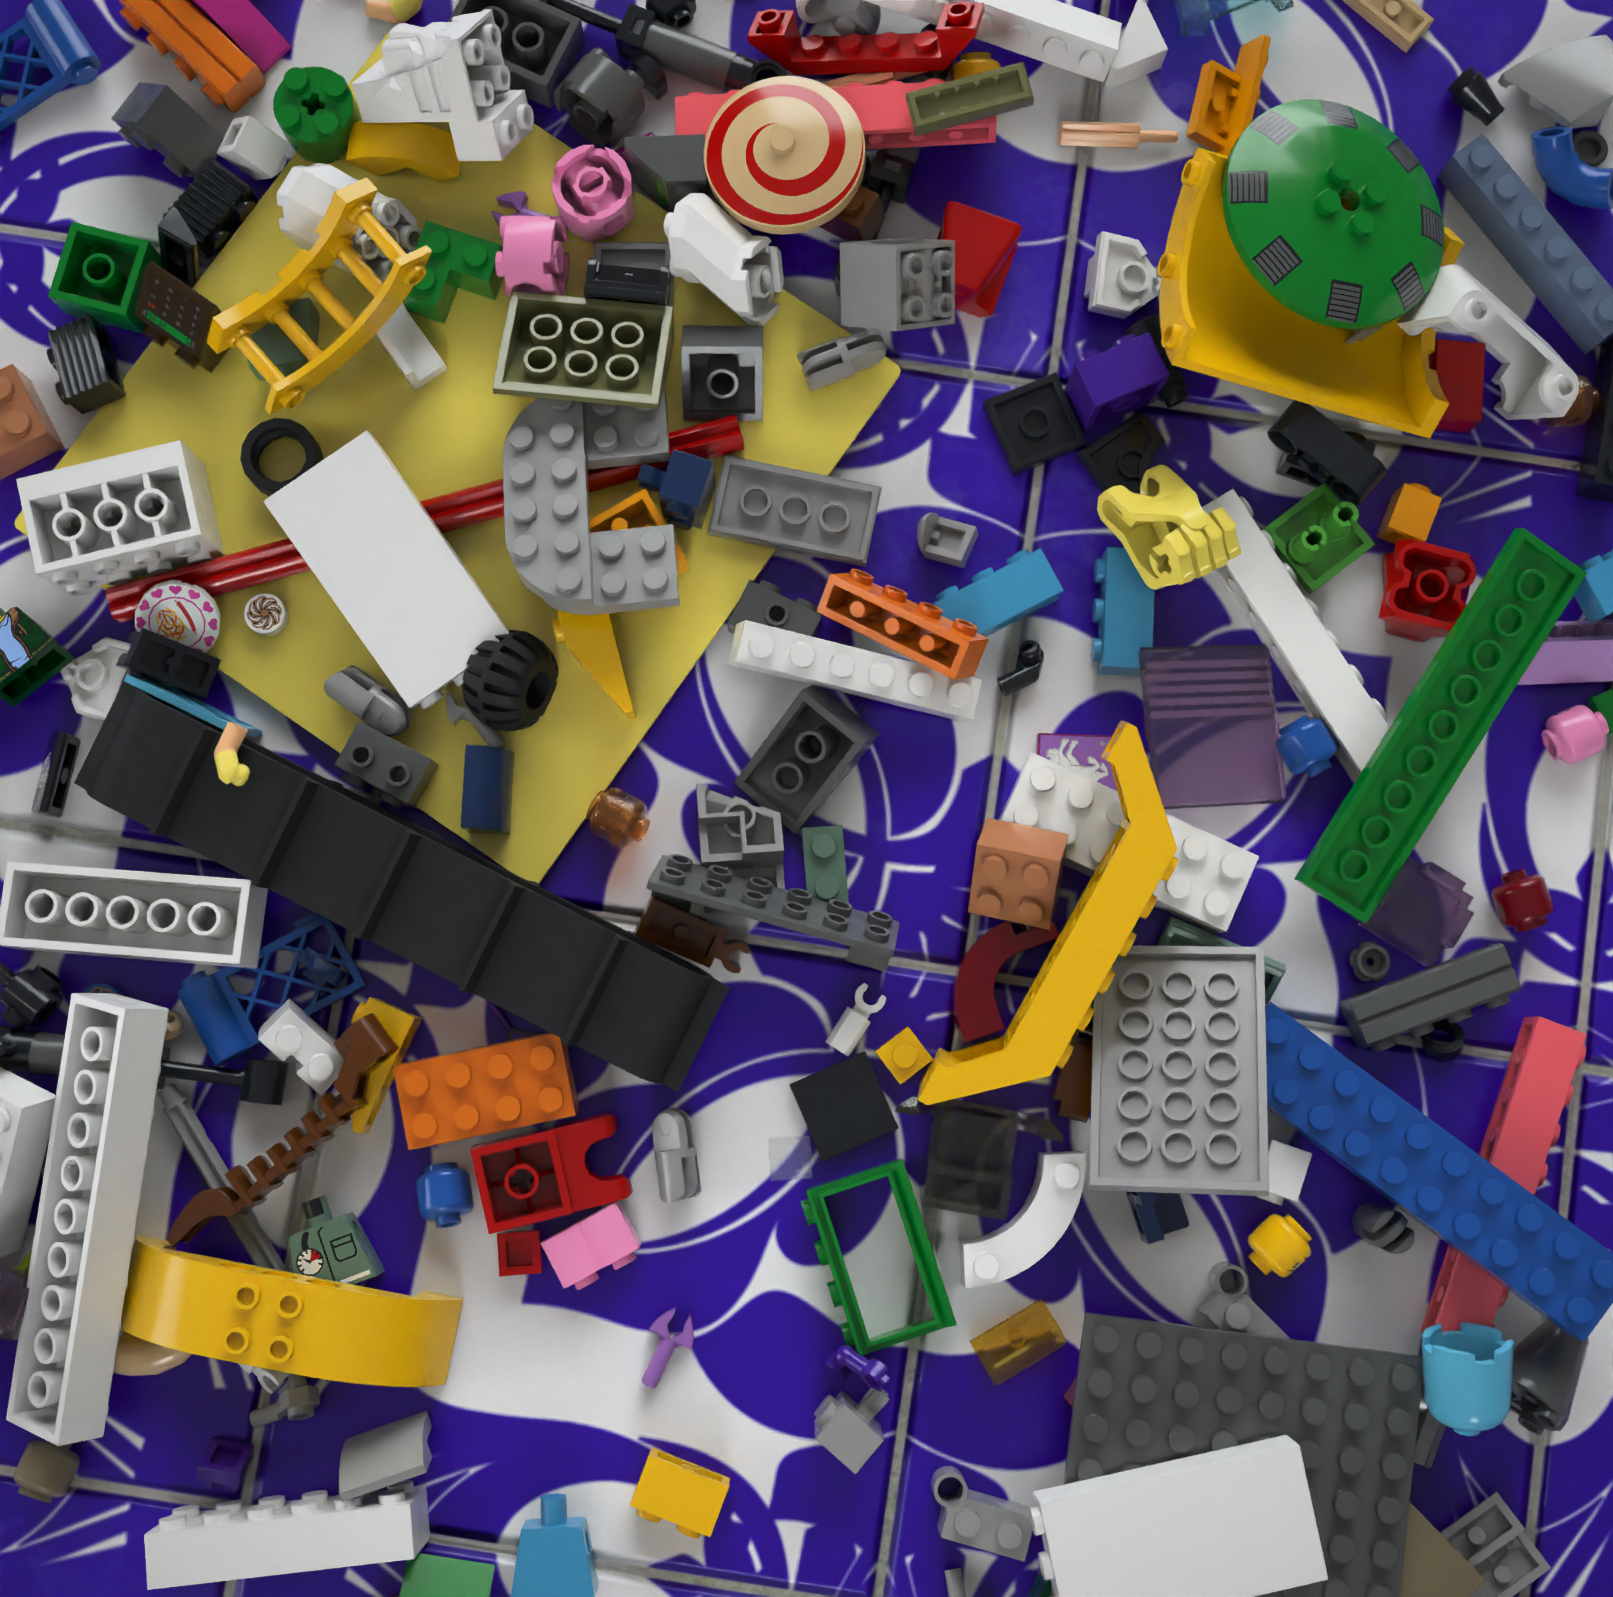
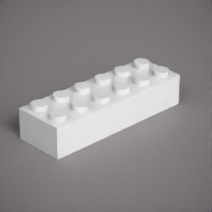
(1209, 869)
(132, 914)
(286, 1536)

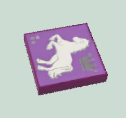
(1078, 754)

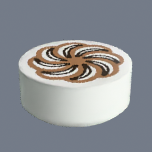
(266, 614)

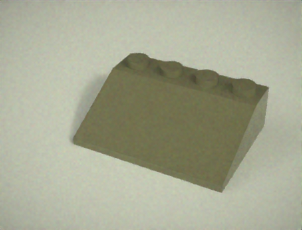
(585, 350)

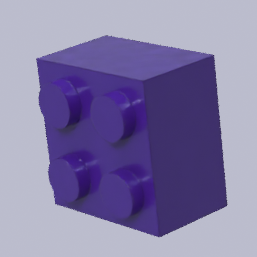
(1115, 380)

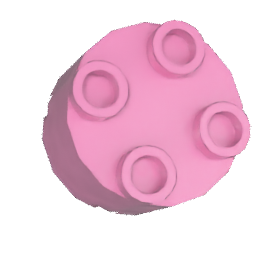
(593, 192)
(533, 254)

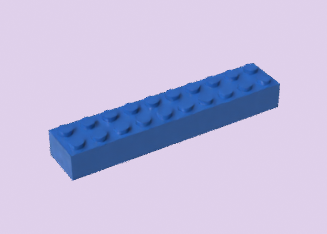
(1436, 1178)

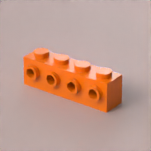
(903, 625)

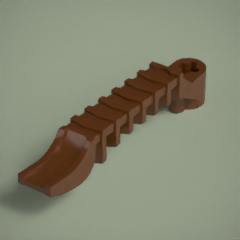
(364, 1049)

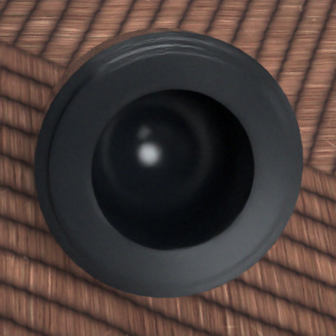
(1444, 1052)

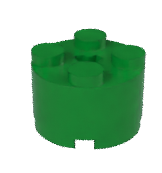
(316, 112)

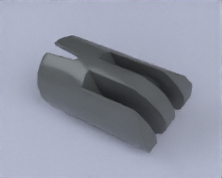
(1382, 1227)

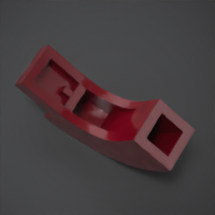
(974, 980)

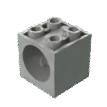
(897, 283)

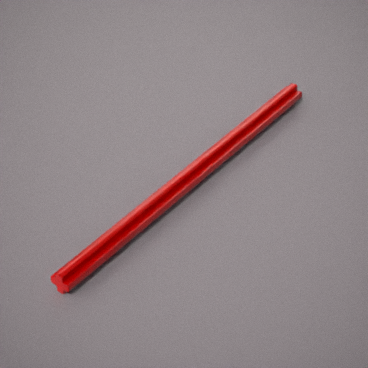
(447, 511)

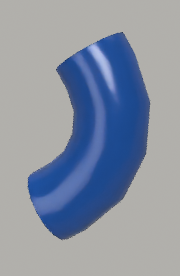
(1567, 173)

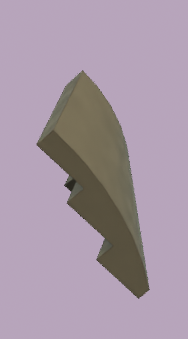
(1433, 1564)

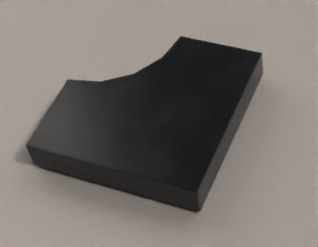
(1122, 454)

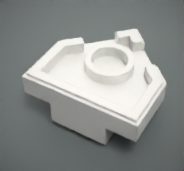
(1119, 276)
(96, 678)

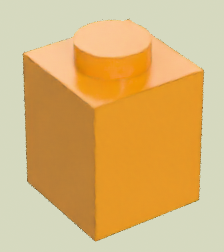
(1409, 514)

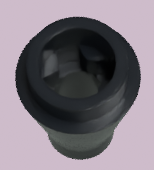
(1475, 96)

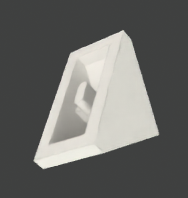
(1140, 48)

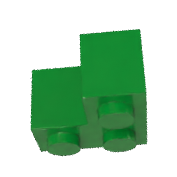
(454, 263)

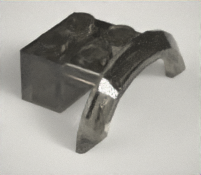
(972, 1154)

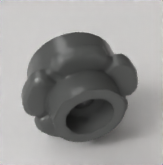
(1380, 958)

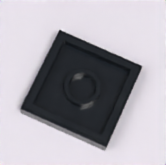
(1034, 424)
(843, 1106)

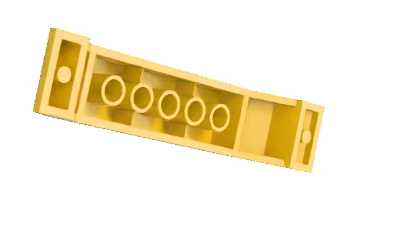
(1085, 948)

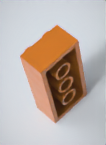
(485, 1090)

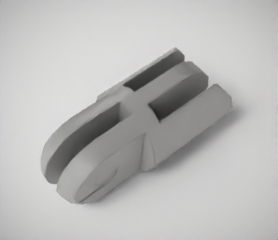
(841, 358)
(369, 701)
(675, 1155)

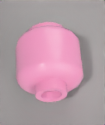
(1575, 734)

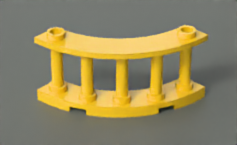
(304, 274)

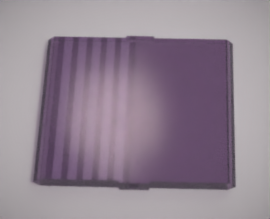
(1212, 725)

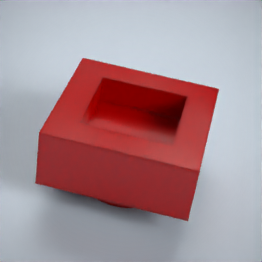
(520, 1252)

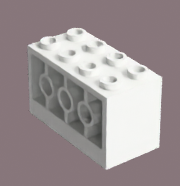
(120, 518)

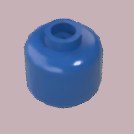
(1306, 746)
(444, 1194)

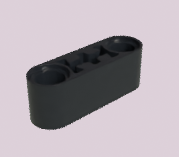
(1326, 452)

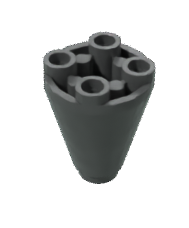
(1546, 1377)

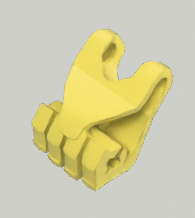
(1168, 529)

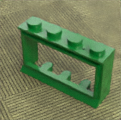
(841, 1288)

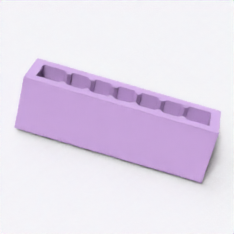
(1573, 654)

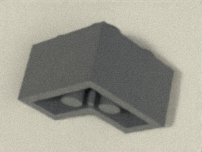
(163, 121)

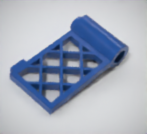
(62, 52)
(219, 1012)

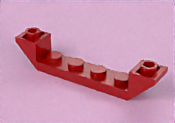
(779, 38)

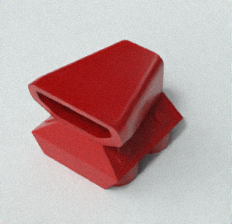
(982, 255)
(1424, 589)

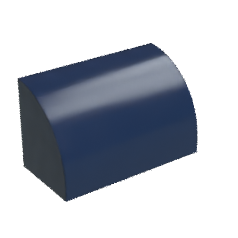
(487, 790)

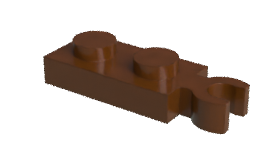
(687, 934)

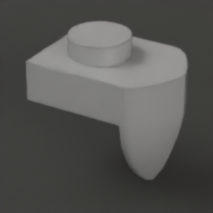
(853, 16)
(945, 539)

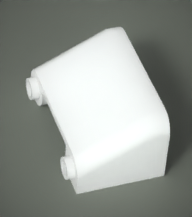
(1531, 376)

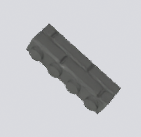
(1430, 996)

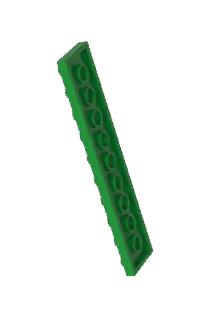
(1441, 725)

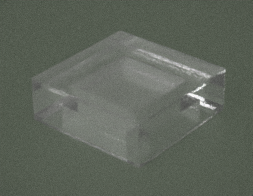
(790, 1158)

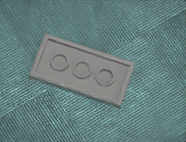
(794, 510)

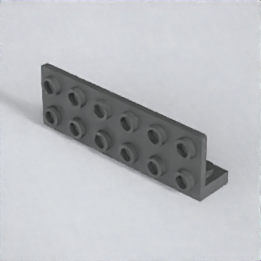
(869, 935)

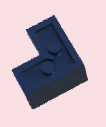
(1157, 1214)

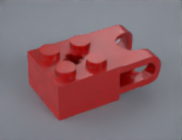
(559, 1170)

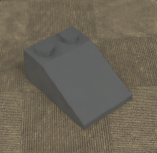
(806, 756)

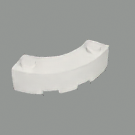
(1033, 1229)

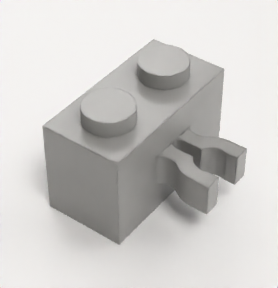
(849, 1427)

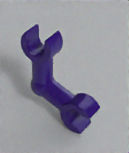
(847, 1360)

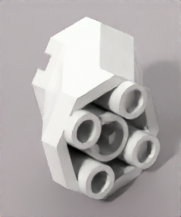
(306, 198)
(724, 258)

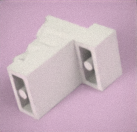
(449, 76)

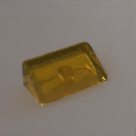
(1018, 1342)

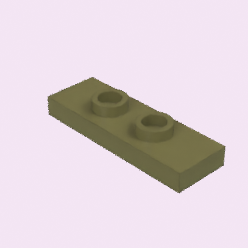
(969, 99)

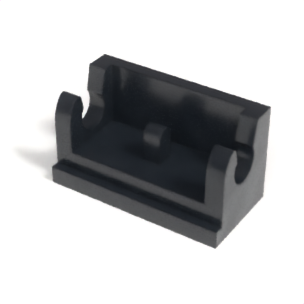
(627, 283)
(169, 663)

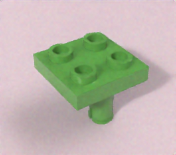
(1319, 537)

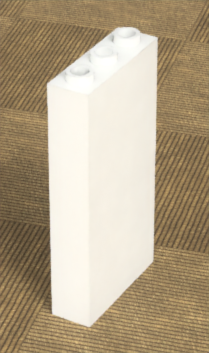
(387, 568)
(1184, 1527)

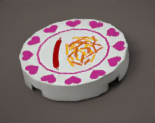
(180, 613)

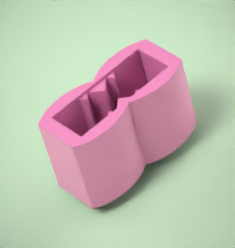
(591, 1245)

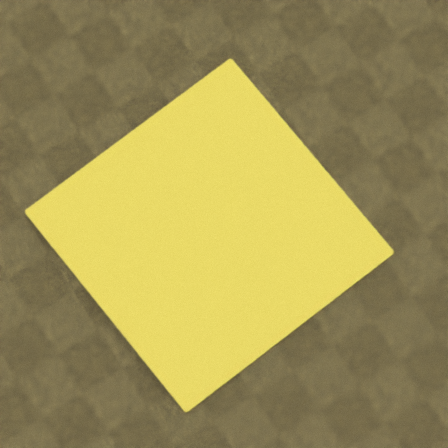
(452, 440)

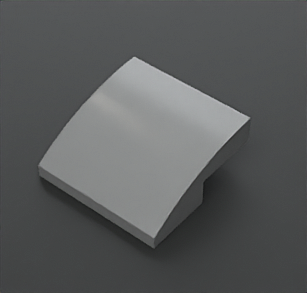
(384, 1456)
(1496, 1548)

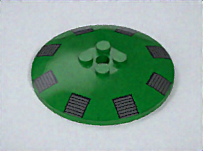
(1300, 240)

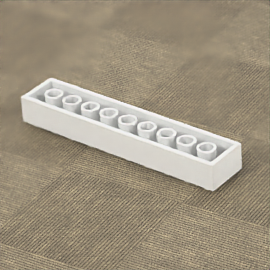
(87, 1217)

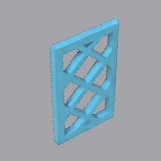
(189, 704)

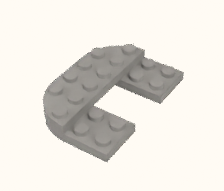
(550, 513)

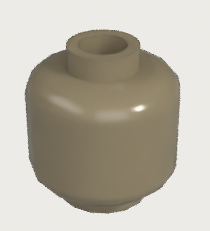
(46, 1470)

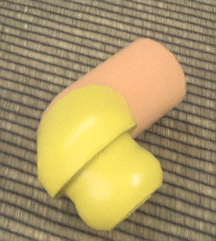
(393, 10)
(226, 757)

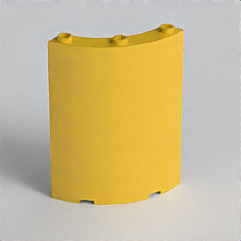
(1234, 330)

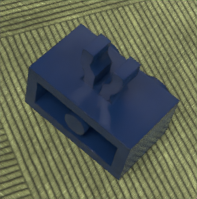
(683, 489)

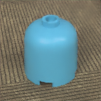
(1467, 1376)

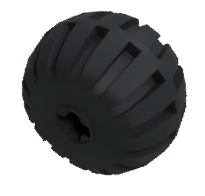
(510, 681)

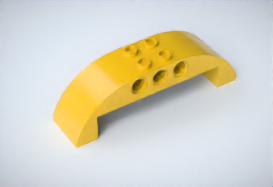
(287, 1319)

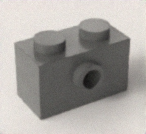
(767, 606)

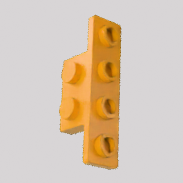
(1228, 98)

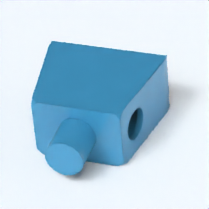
(555, 1554)

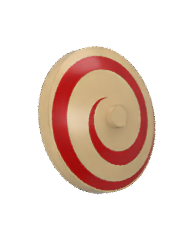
(785, 155)

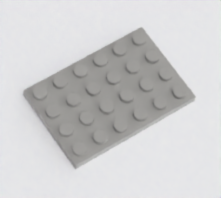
(1181, 1073)

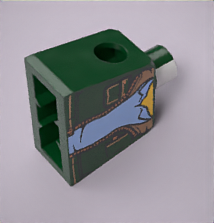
(27, 656)

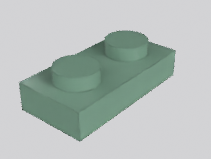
(825, 862)

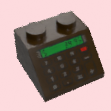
(177, 317)

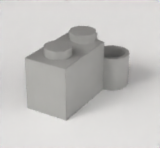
(1233, 1309)
(982, 1519)

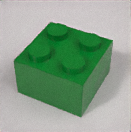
(102, 275)

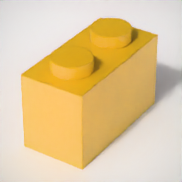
(680, 1493)

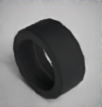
(262, 436)

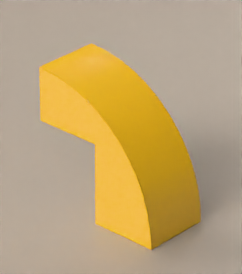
(394, 146)

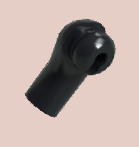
(1027, 668)

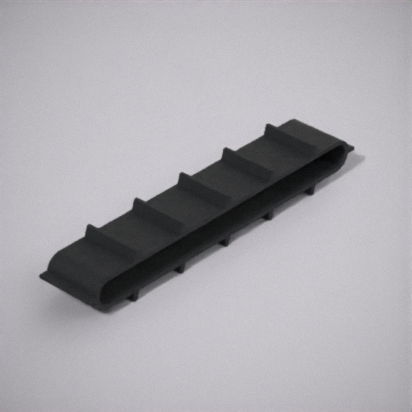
(405, 889)

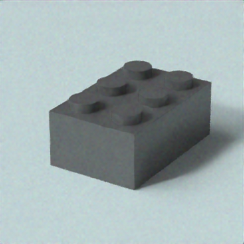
(536, 43)

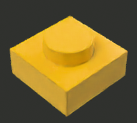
(903, 1055)

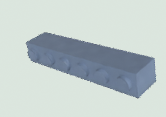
(1531, 242)

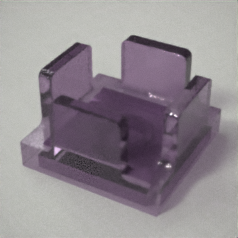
(1422, 911)

